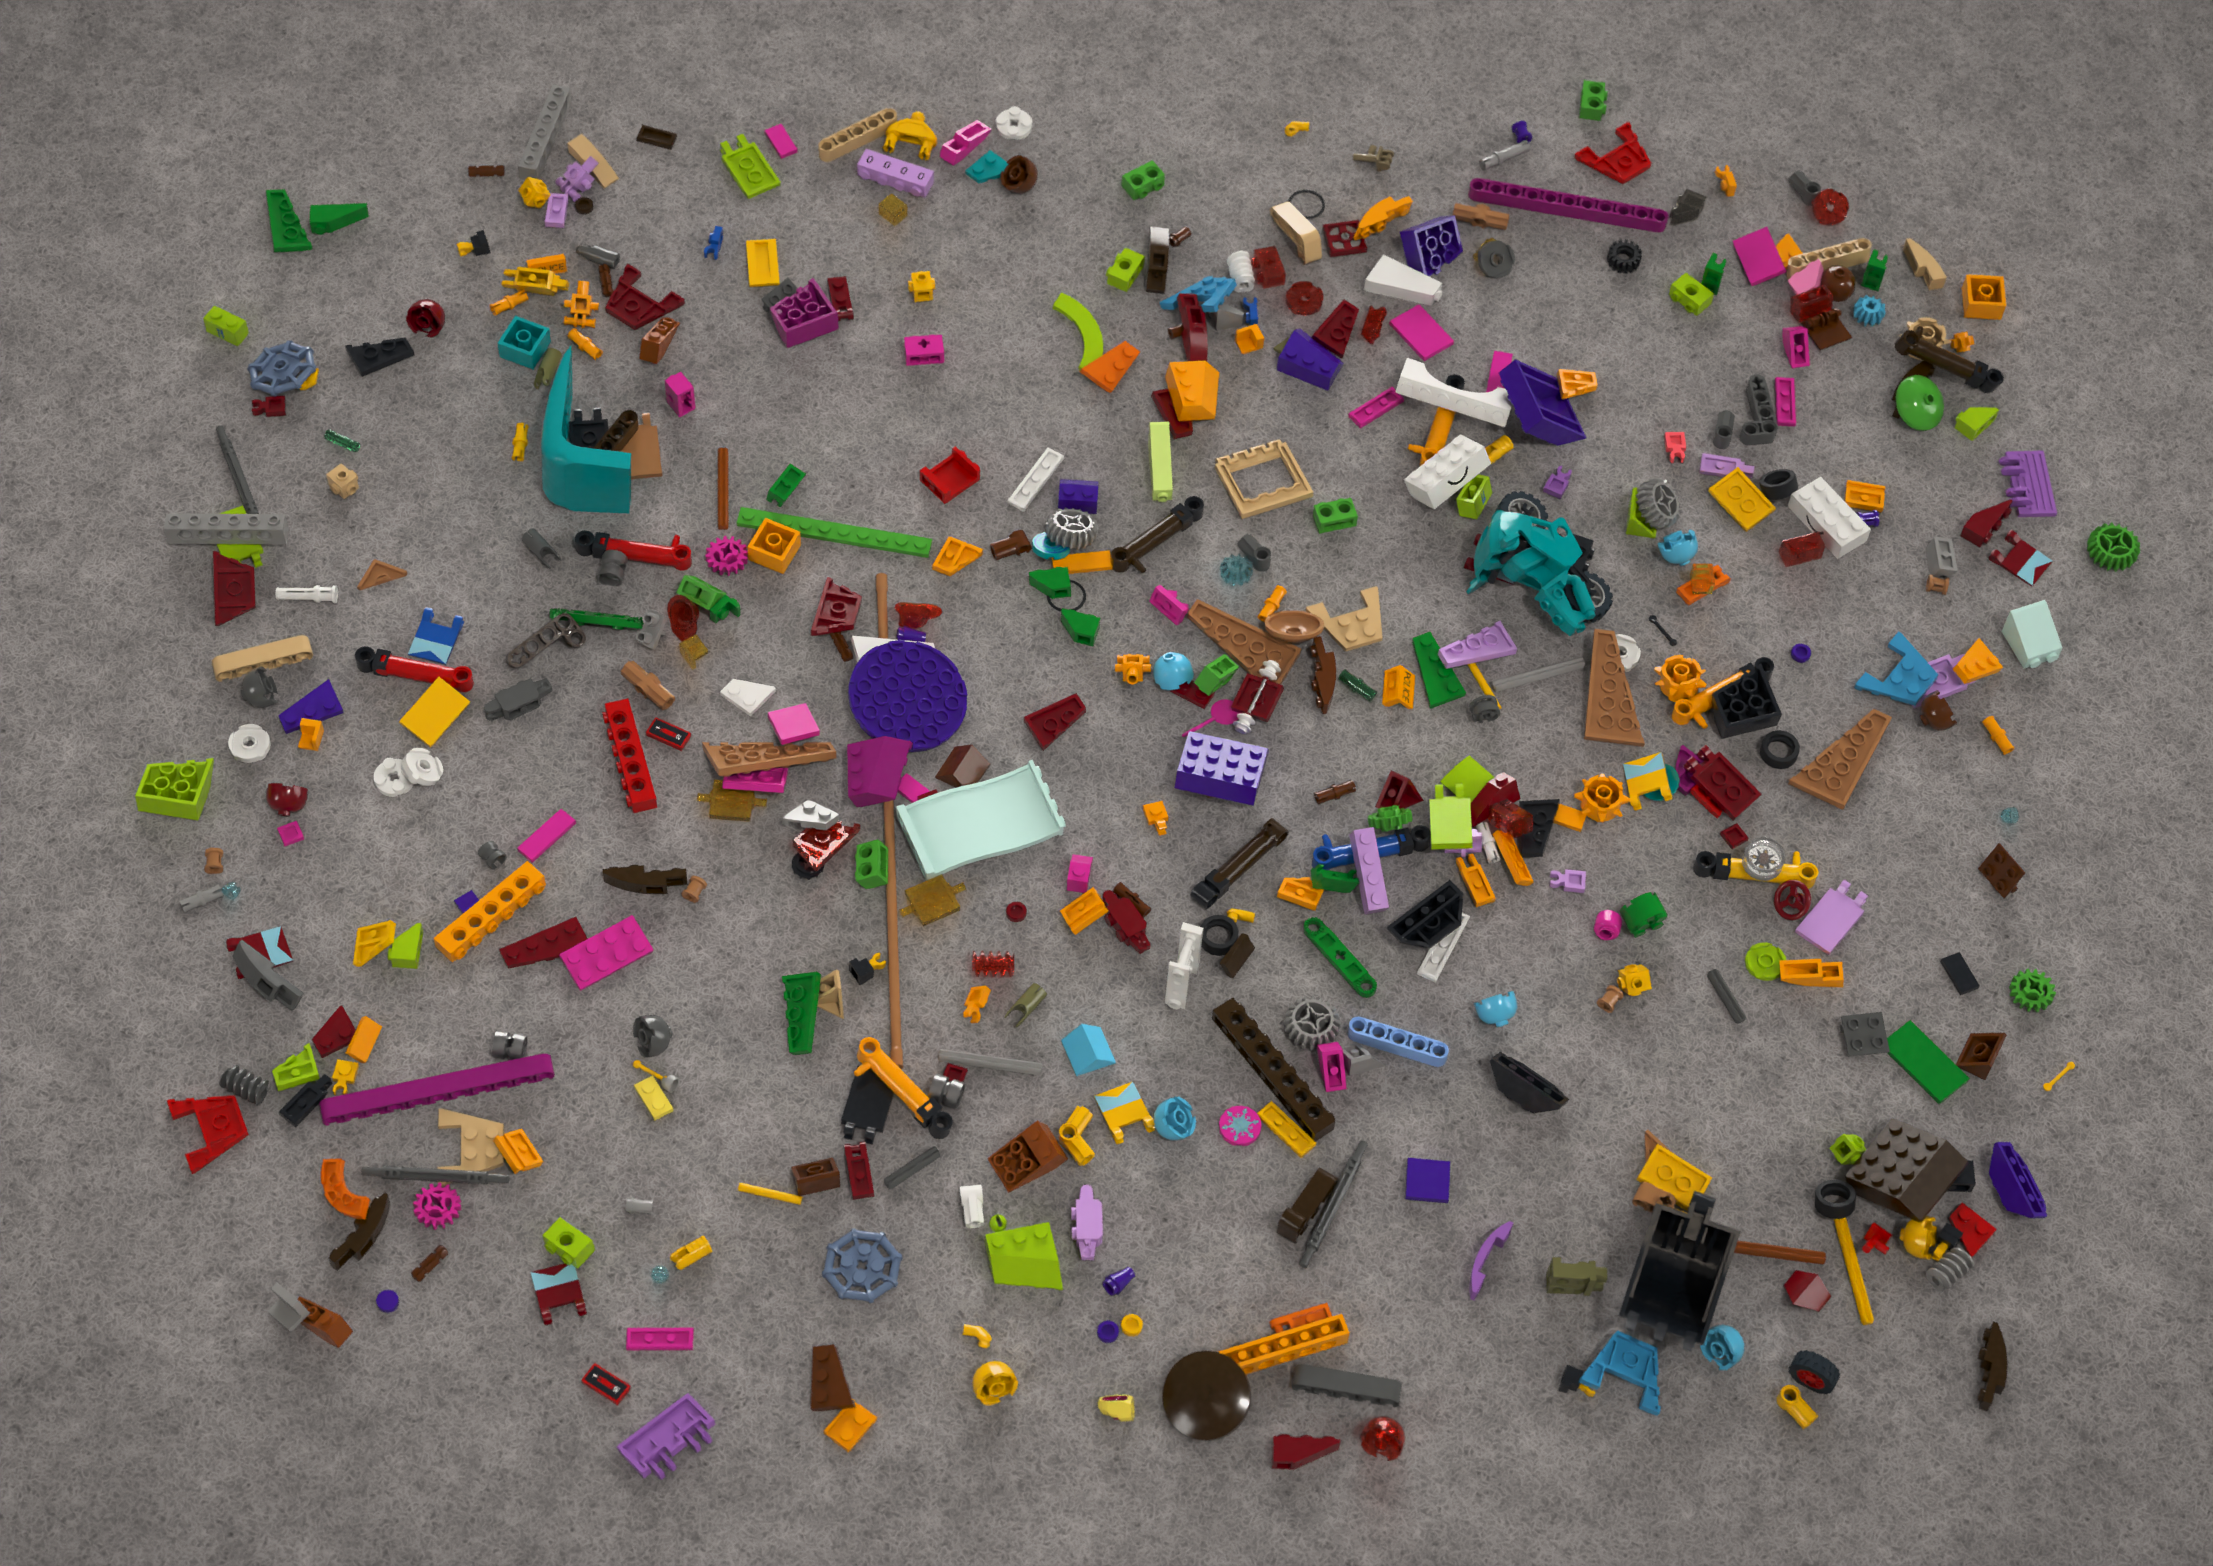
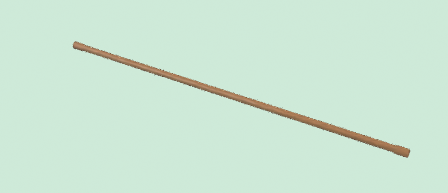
(896, 1051)

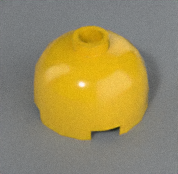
(1919, 1237)
(994, 1379)

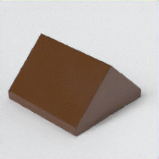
(963, 766)
(1980, 1053)
(816, 1176)

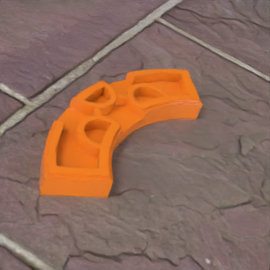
(337, 1192)

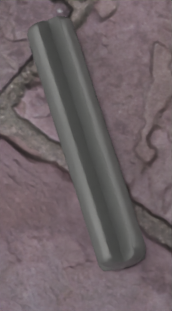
(1726, 996)
(912, 1167)

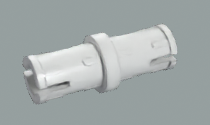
(1488, 843)

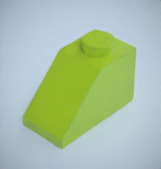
(1975, 421)
(407, 948)

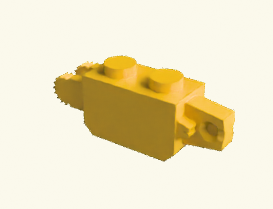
(535, 281)

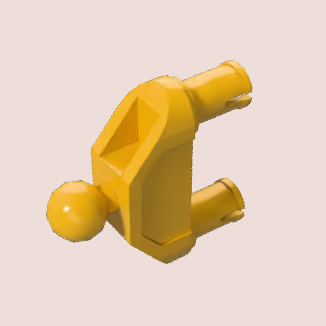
(911, 131)

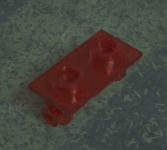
(1372, 324)

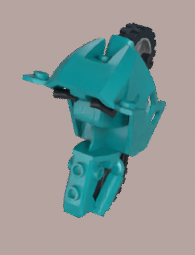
(1541, 562)

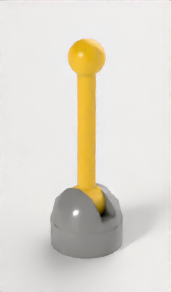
(666, 1081)

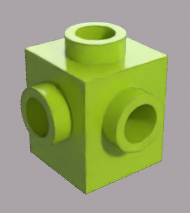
(1848, 1149)

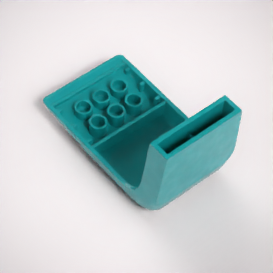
(577, 475)

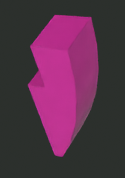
(964, 142)

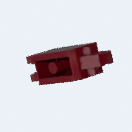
(1126, 921)

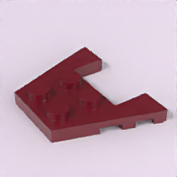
(635, 307)

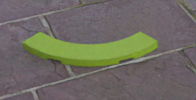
(1086, 325)

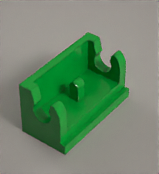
(1874, 272)
(1713, 274)
(785, 485)
(1333, 880)

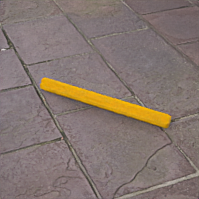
(1854, 1271)

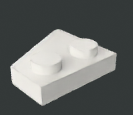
(747, 695)

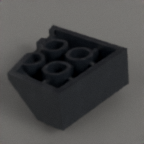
(1745, 705)

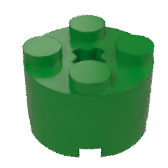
(1644, 913)

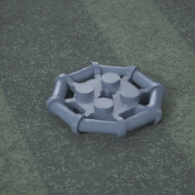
(291, 365)
(862, 1253)

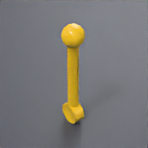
(2048, 1086)

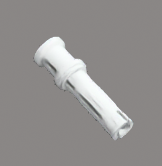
(317, 593)

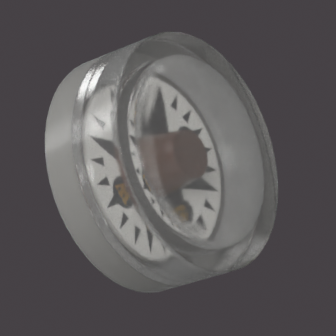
(1763, 858)

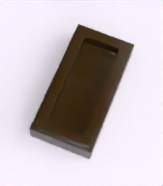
(656, 137)
(1237, 955)

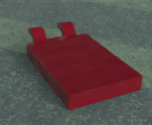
(1722, 782)

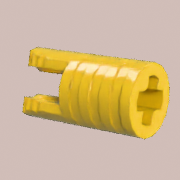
(1499, 448)
(691, 1252)

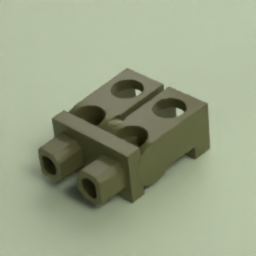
(1574, 1278)

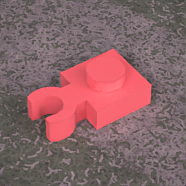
(1675, 444)

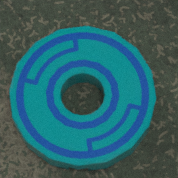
(1045, 548)

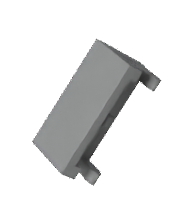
(1941, 557)

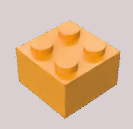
(1983, 296)
(774, 546)

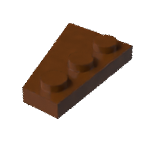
(829, 1383)

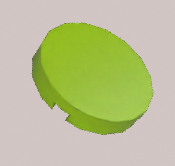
(1761, 966)

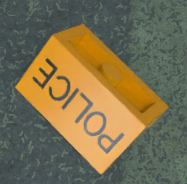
(554, 263)
(1398, 687)

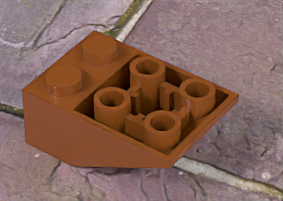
(1027, 1156)

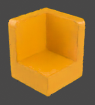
(1249, 339)
(311, 734)

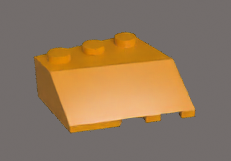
(1193, 389)

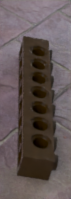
(1261, 1064)

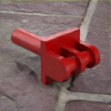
(1876, 1238)

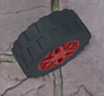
(1814, 1372)

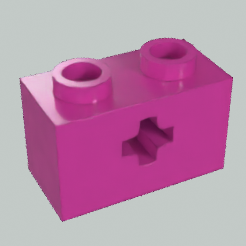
(924, 350)
(680, 394)

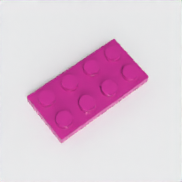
(606, 952)

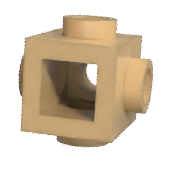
(342, 481)

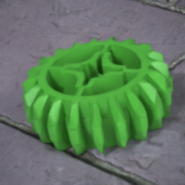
(2121, 555)

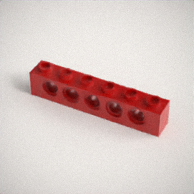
(621, 712)

